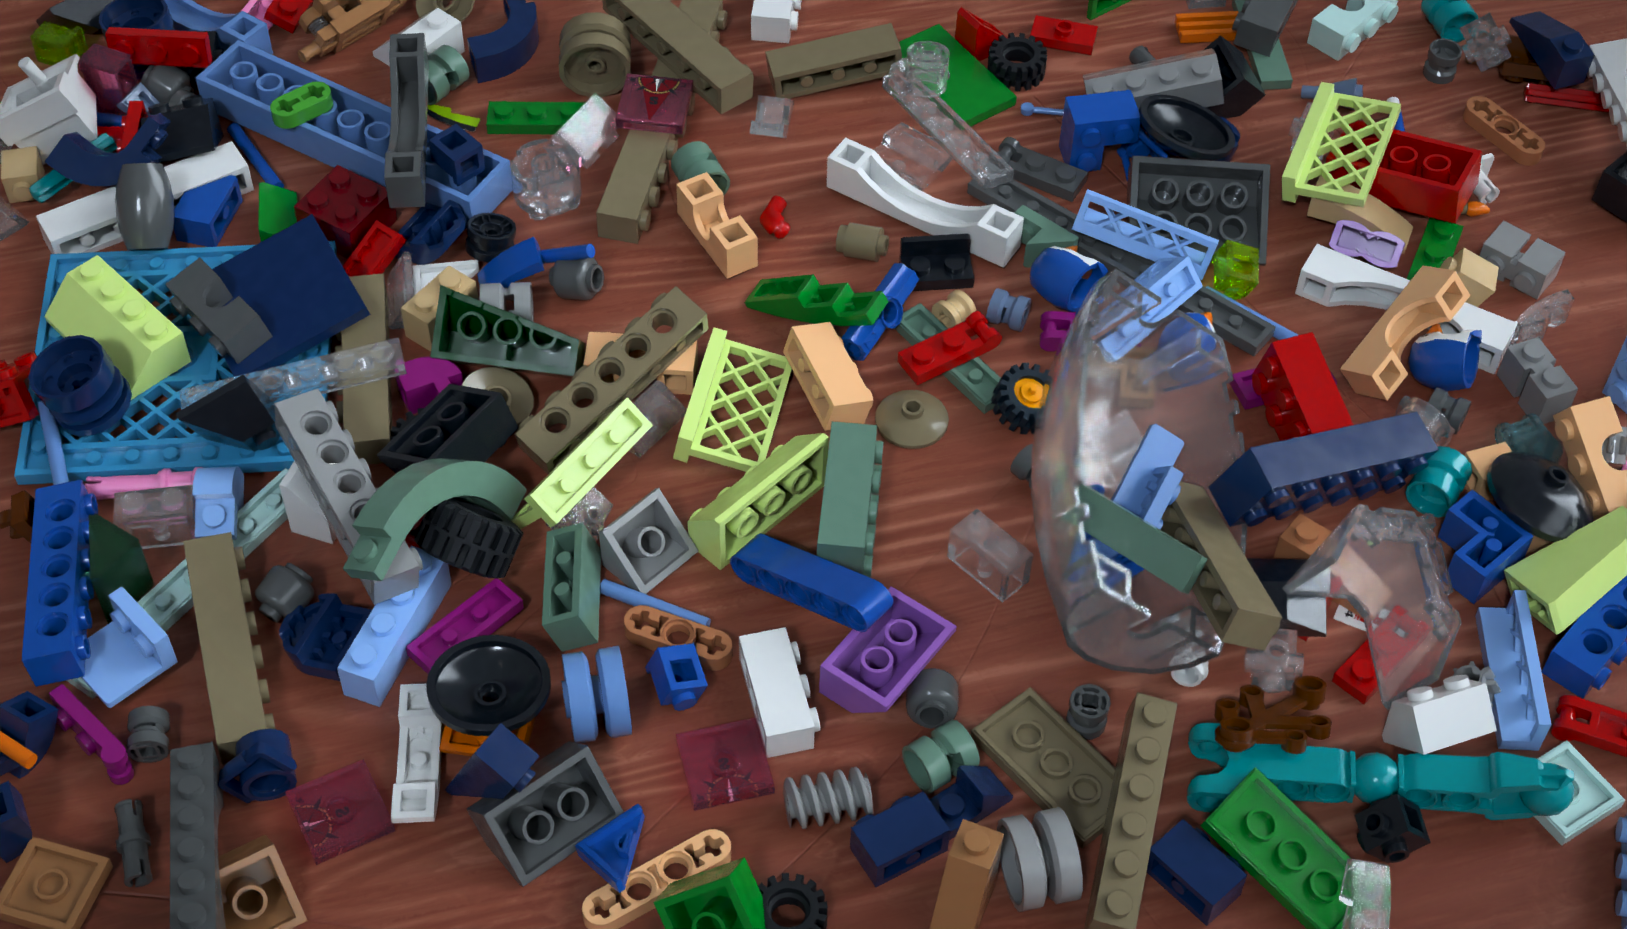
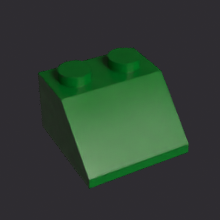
(713, 900)

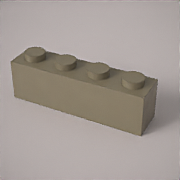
(833, 61)

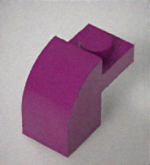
(425, 380)

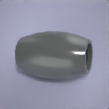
(144, 206)

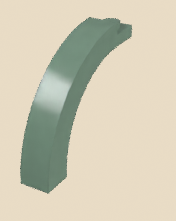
(415, 491)

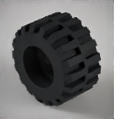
(469, 537)

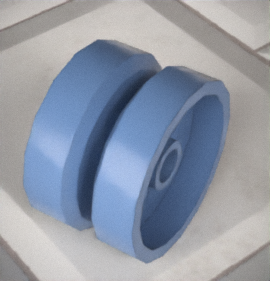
(596, 694)

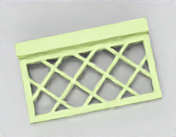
(1315, 133)
(703, 403)
(584, 466)

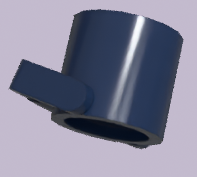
(263, 765)

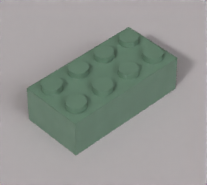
(851, 496)

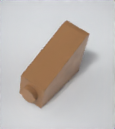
(968, 877)

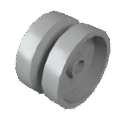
(1040, 859)

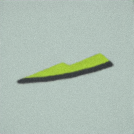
(444, 115)

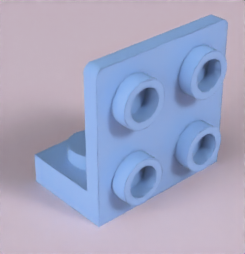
(126, 651)

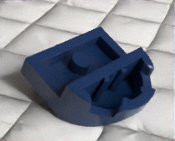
(432, 231)
(321, 634)

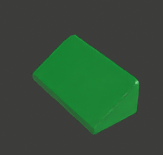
(275, 209)

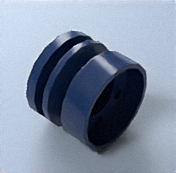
(136, 14)
(80, 385)

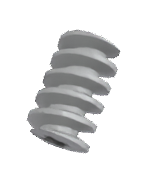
(827, 797)

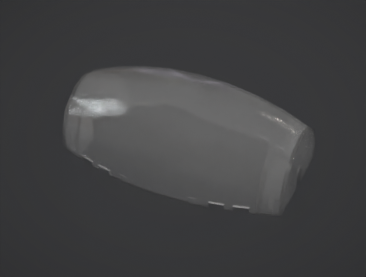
(1163, 376)

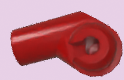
(772, 218)

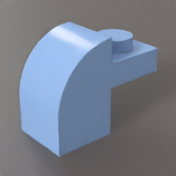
(218, 499)

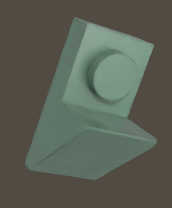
(1040, 234)

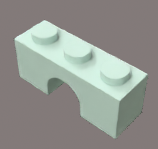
(1341, 31)

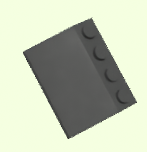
(1204, 196)

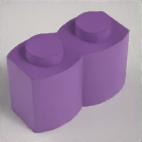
(1357, 241)

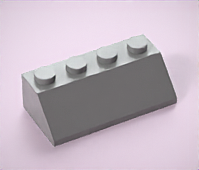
(1187, 76)

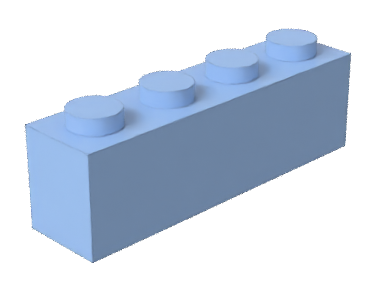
(381, 644)

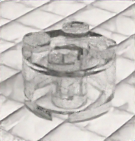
(546, 178)

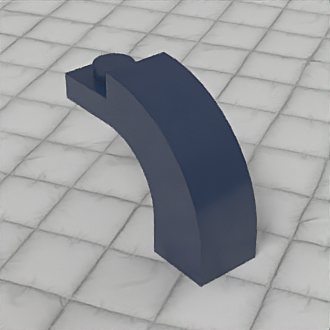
(507, 48)
(89, 165)

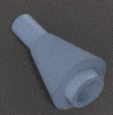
(1346, 87)

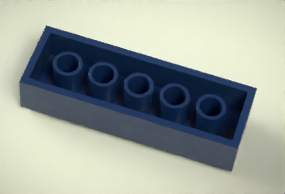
(1323, 469)

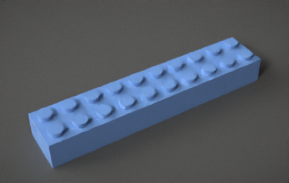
(348, 135)

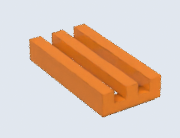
(1205, 26)

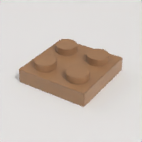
(52, 886)

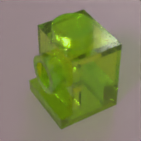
(56, 42)
(1234, 276)

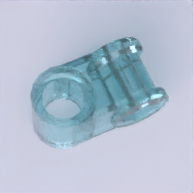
(1529, 438)

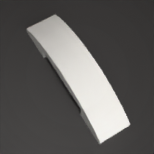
(419, 758)

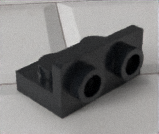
(938, 261)

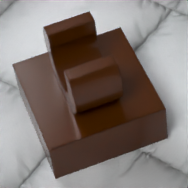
(19, 516)

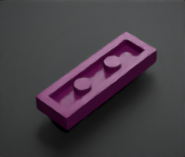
(473, 618)

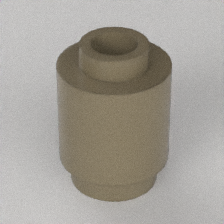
(862, 241)

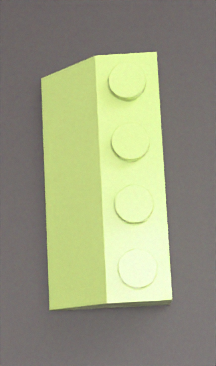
(129, 328)
(760, 498)

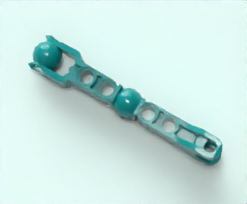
(1495, 785)

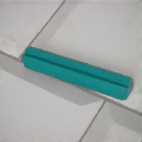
(55, 182)

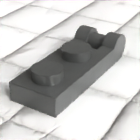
(1042, 171)

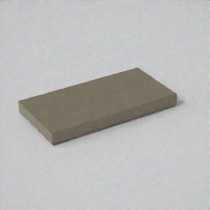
(1049, 762)

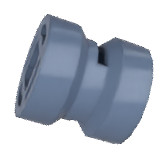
(1008, 309)

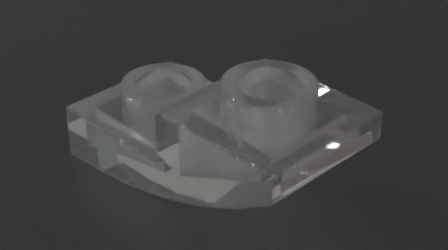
(1545, 313)
(1367, 895)

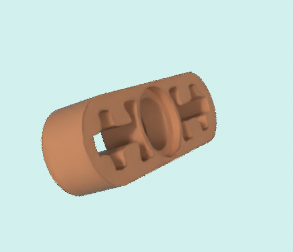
(1520, 145)
(671, 623)

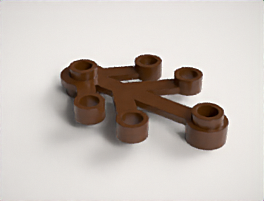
(1239, 733)

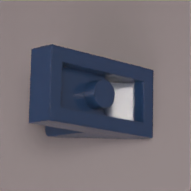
(971, 797)

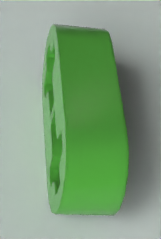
(301, 105)

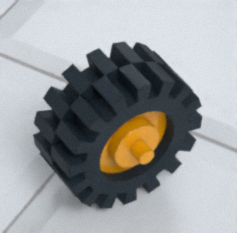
(1019, 396)

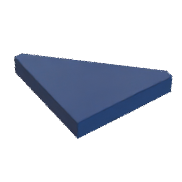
(613, 847)

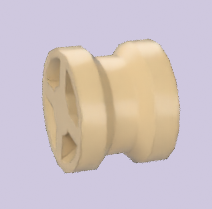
(954, 309)

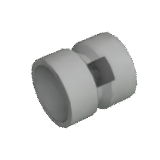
(519, 292)

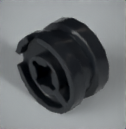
(489, 235)

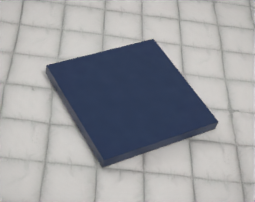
(295, 290)

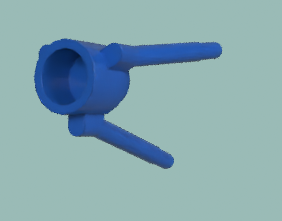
(1143, 147)

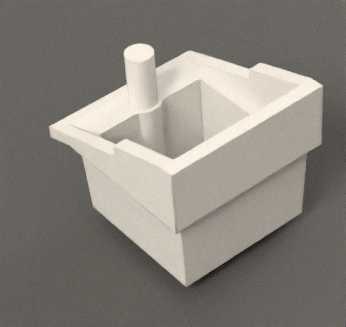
(48, 107)

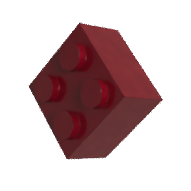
(346, 208)

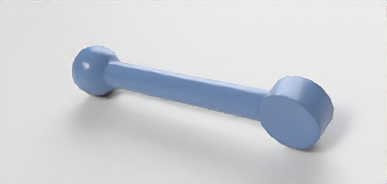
(1028, 109)

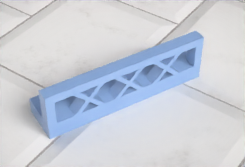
(1141, 240)
(1173, 281)
(1512, 655)

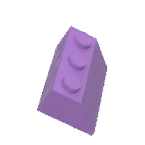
(878, 665)

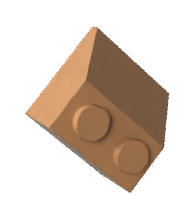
(257, 888)

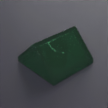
(116, 562)

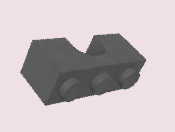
(232, 328)

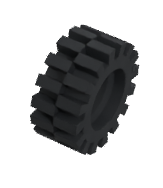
(1022, 50)
(795, 894)

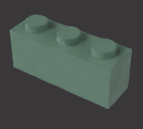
(571, 587)

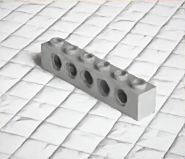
(297, 422)

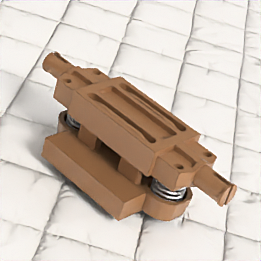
(342, 23)

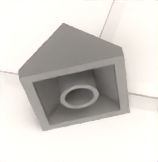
(645, 543)

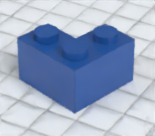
(1095, 122)
(1484, 545)

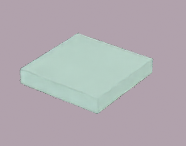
(1592, 798)

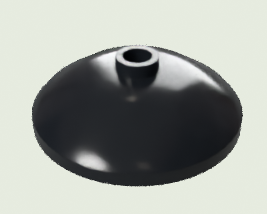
(1185, 128)
(1539, 495)
(488, 684)

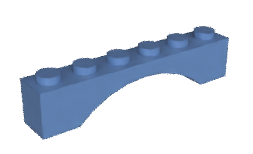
(229, 27)

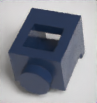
(457, 154)

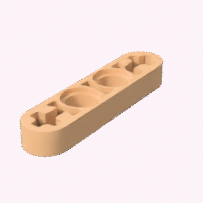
(653, 876)

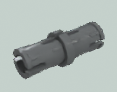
(133, 843)

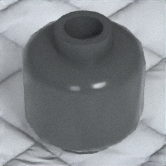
(166, 81)
(576, 278)
(284, 591)
(932, 698)

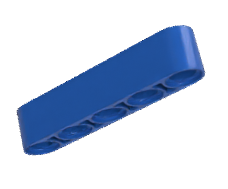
(812, 582)

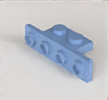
(1149, 480)

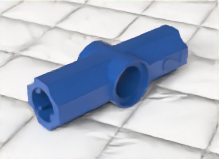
(896, 287)

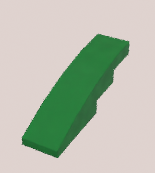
(808, 301)

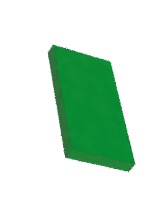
(971, 87)
(1282, 851)

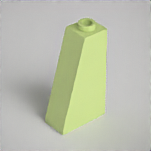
(1573, 572)

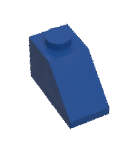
(207, 211)

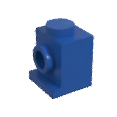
(677, 675)

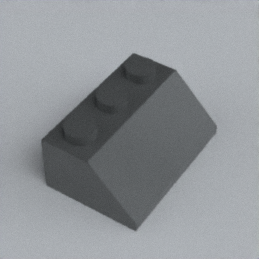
(550, 815)

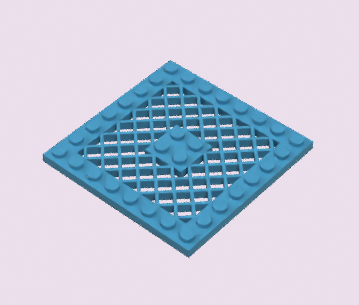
(150, 454)

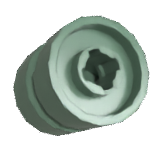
(446, 72)
(696, 159)
(937, 758)

